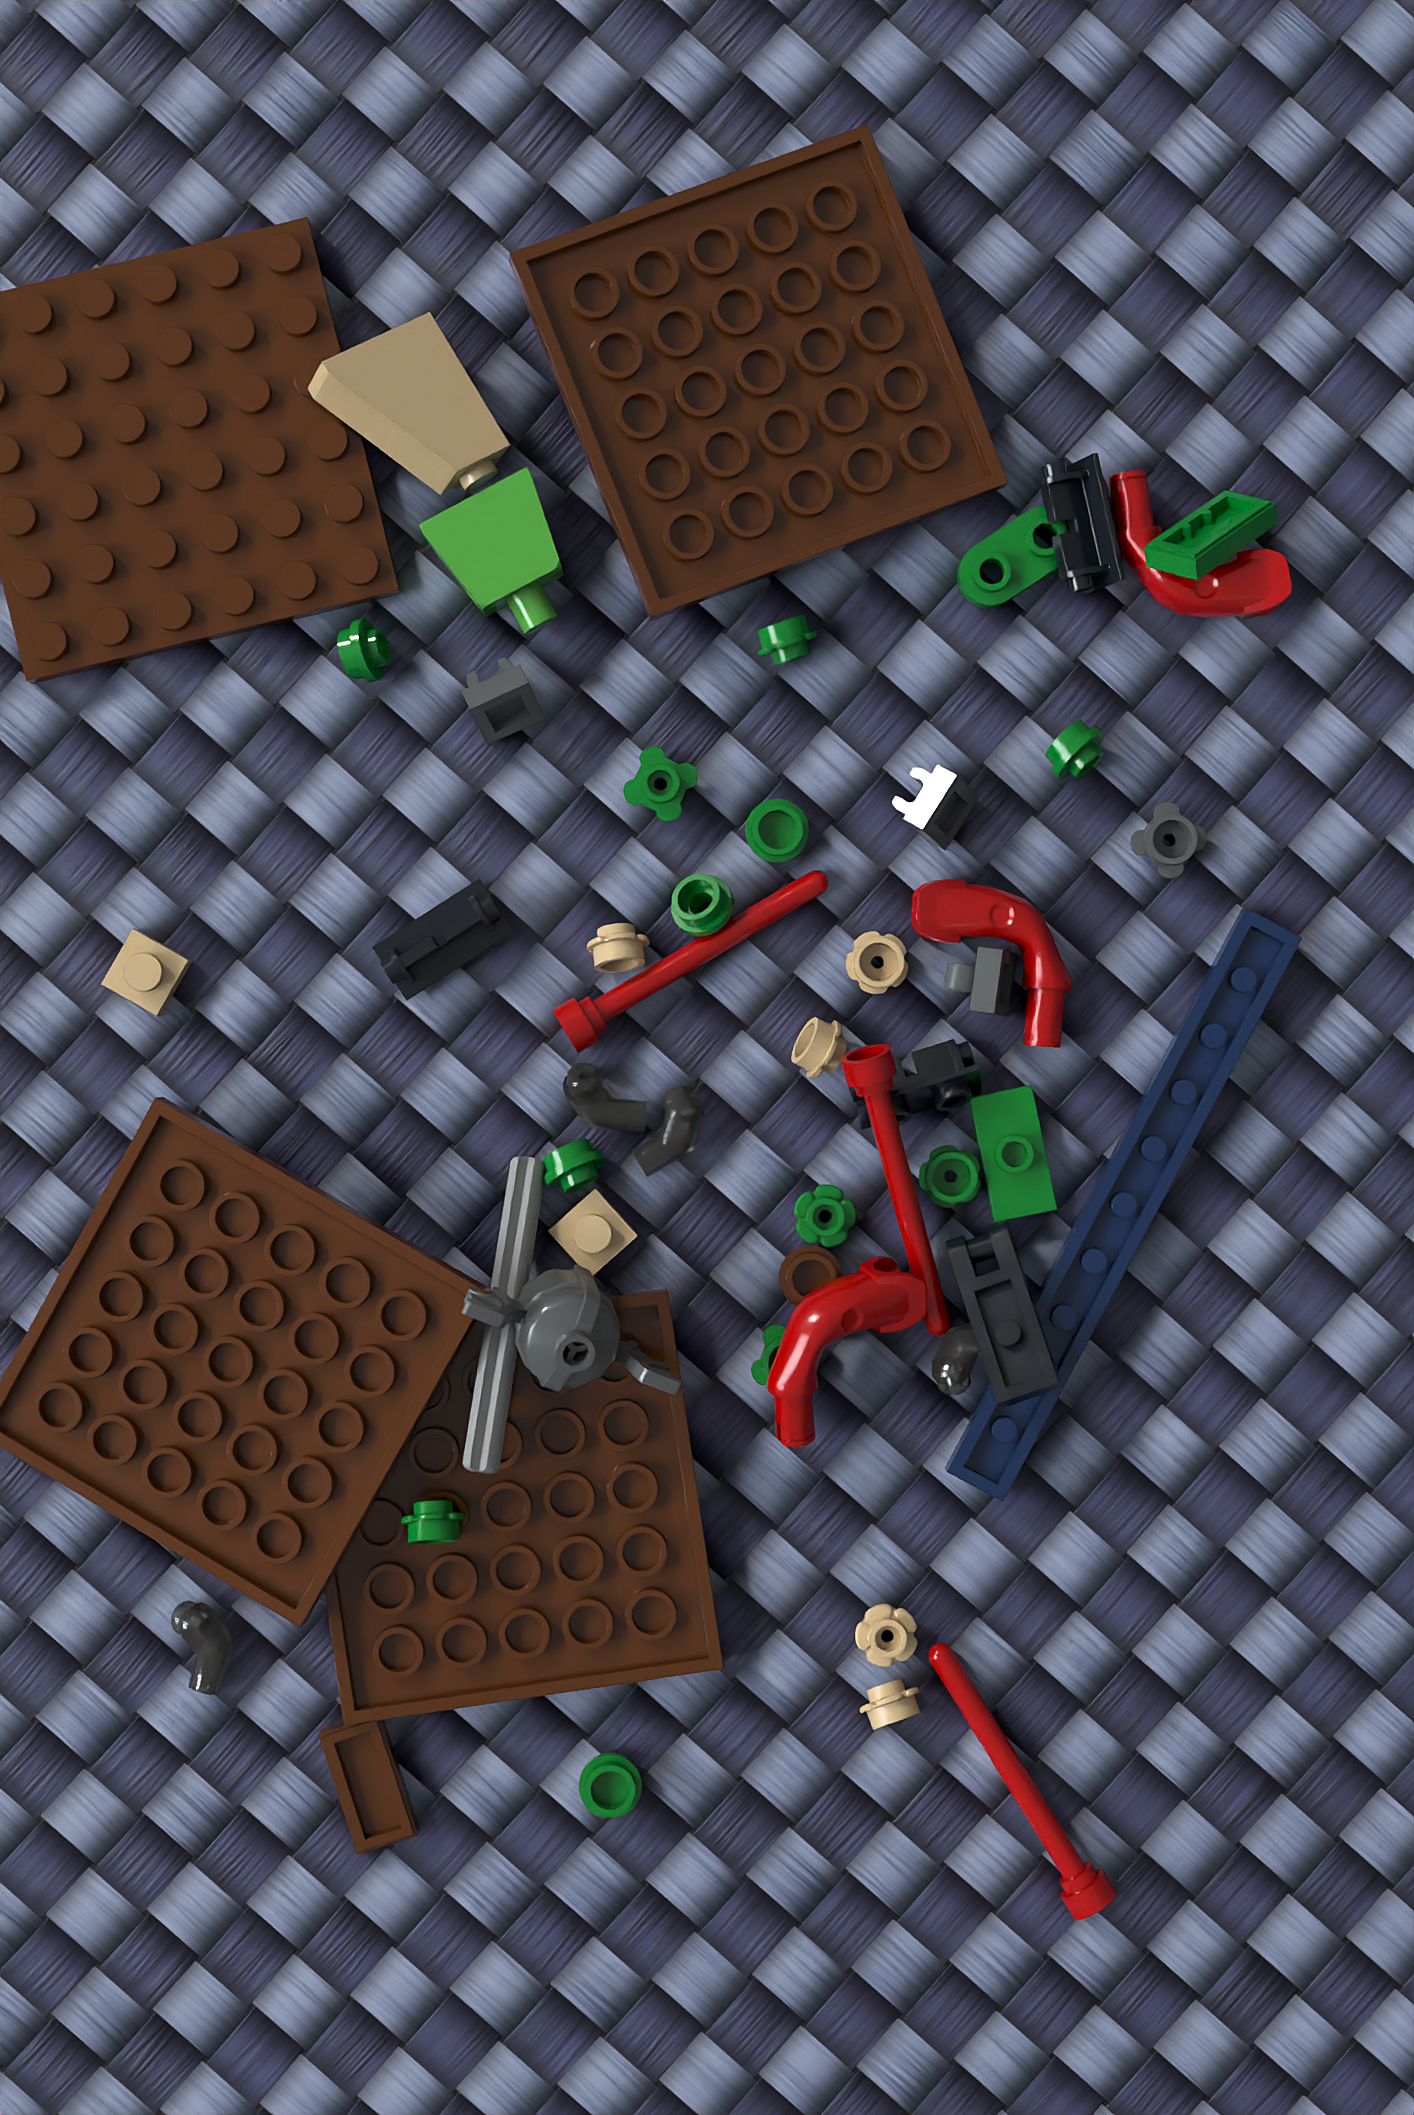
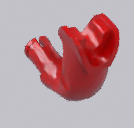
(1245, 587)
(955, 909)
(863, 1300)

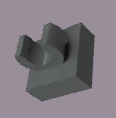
(502, 702)
(939, 805)
(988, 981)

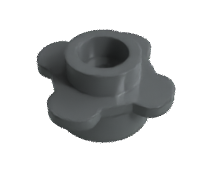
(1185, 834)

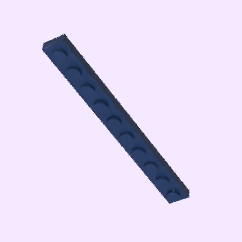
(1132, 1187)

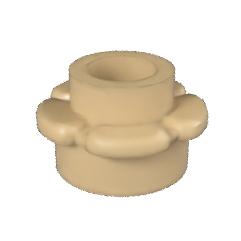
(618, 948)
(893, 969)
(819, 1047)
(883, 1618)
(890, 1703)

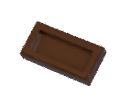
(369, 1784)

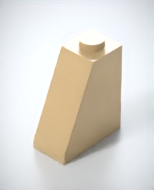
(414, 405)

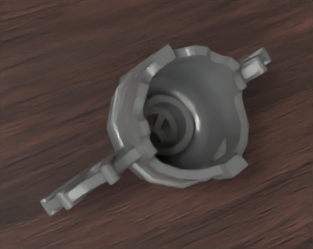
(563, 1310)

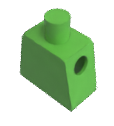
(500, 550)

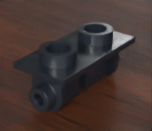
(1079, 495)
(442, 940)
(943, 1080)

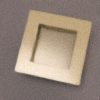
(146, 972)
(593, 1232)

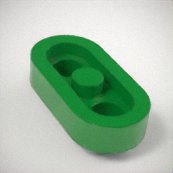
(1017, 557)

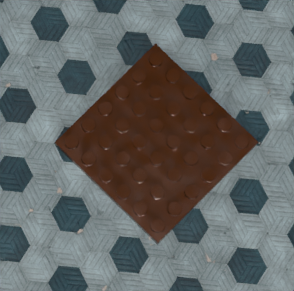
(758, 371)
(171, 456)
(232, 1360)
(570, 1558)

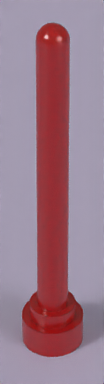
(587, 1018)
(871, 1074)
(1084, 1887)

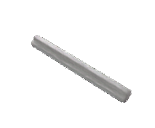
(498, 1346)

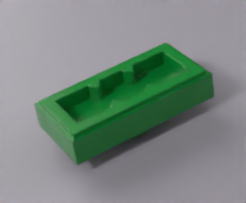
(1211, 535)
(1012, 1153)

